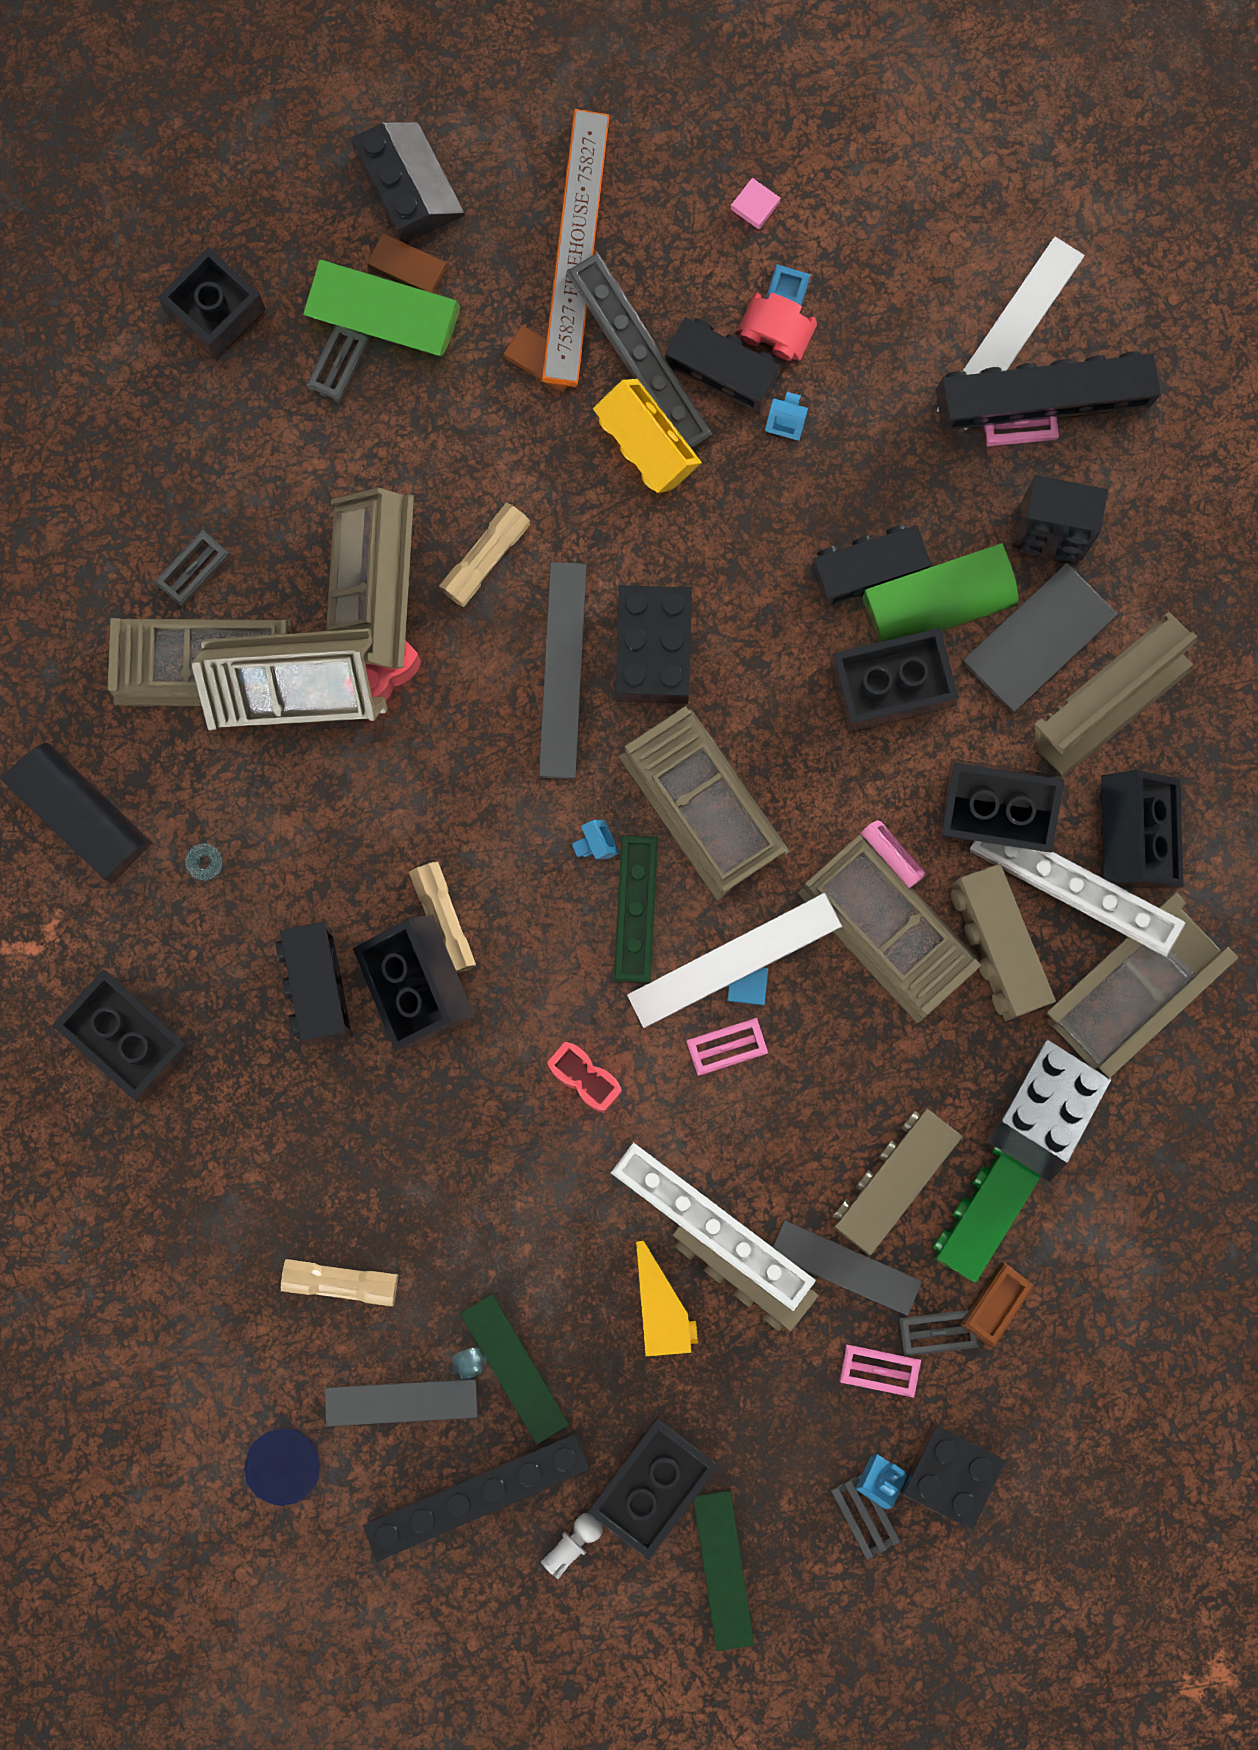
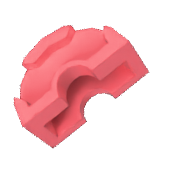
(778, 324)

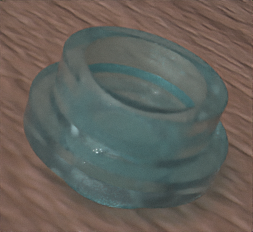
(196, 854)
(468, 1363)

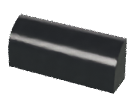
(76, 811)

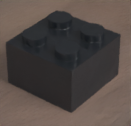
(212, 302)
(952, 1476)

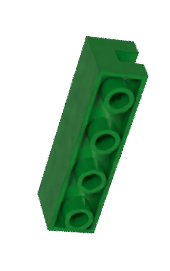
(985, 1216)

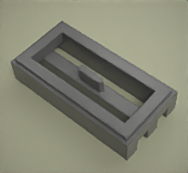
(326, 388)
(172, 592)
(906, 1336)
(880, 1545)

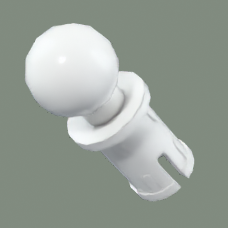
(586, 1530)

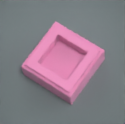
(755, 203)

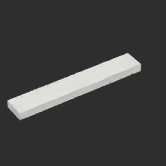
(1026, 308)
(1087, 894)
(734, 960)
(713, 1226)

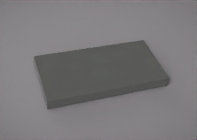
(1039, 638)

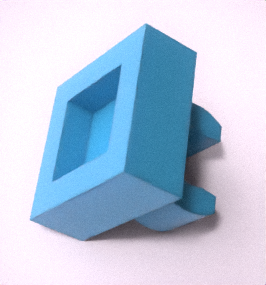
(787, 417)
(597, 841)
(881, 1481)

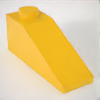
(663, 1315)

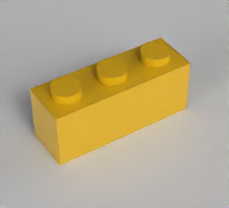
(646, 436)

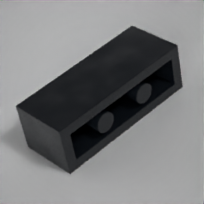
(723, 364)
(869, 563)

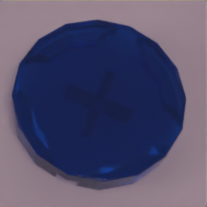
(282, 1467)

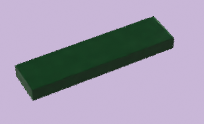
(635, 909)
(514, 1369)
(723, 1570)

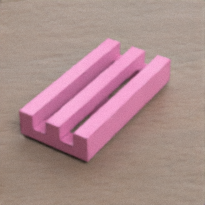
(1022, 437)
(893, 853)
(698, 1056)
(849, 1364)

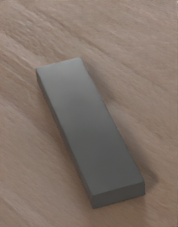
(847, 1268)
(401, 1402)

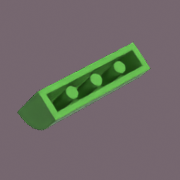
(382, 308)
(943, 595)

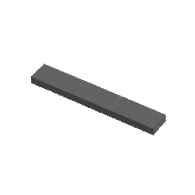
(637, 347)
(562, 671)

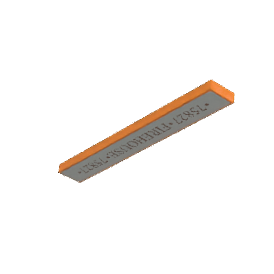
(575, 245)

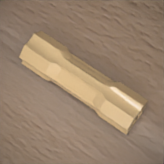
(501, 534)
(434, 896)
(339, 1282)

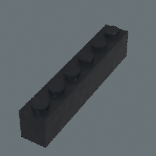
(1047, 391)
(476, 1496)

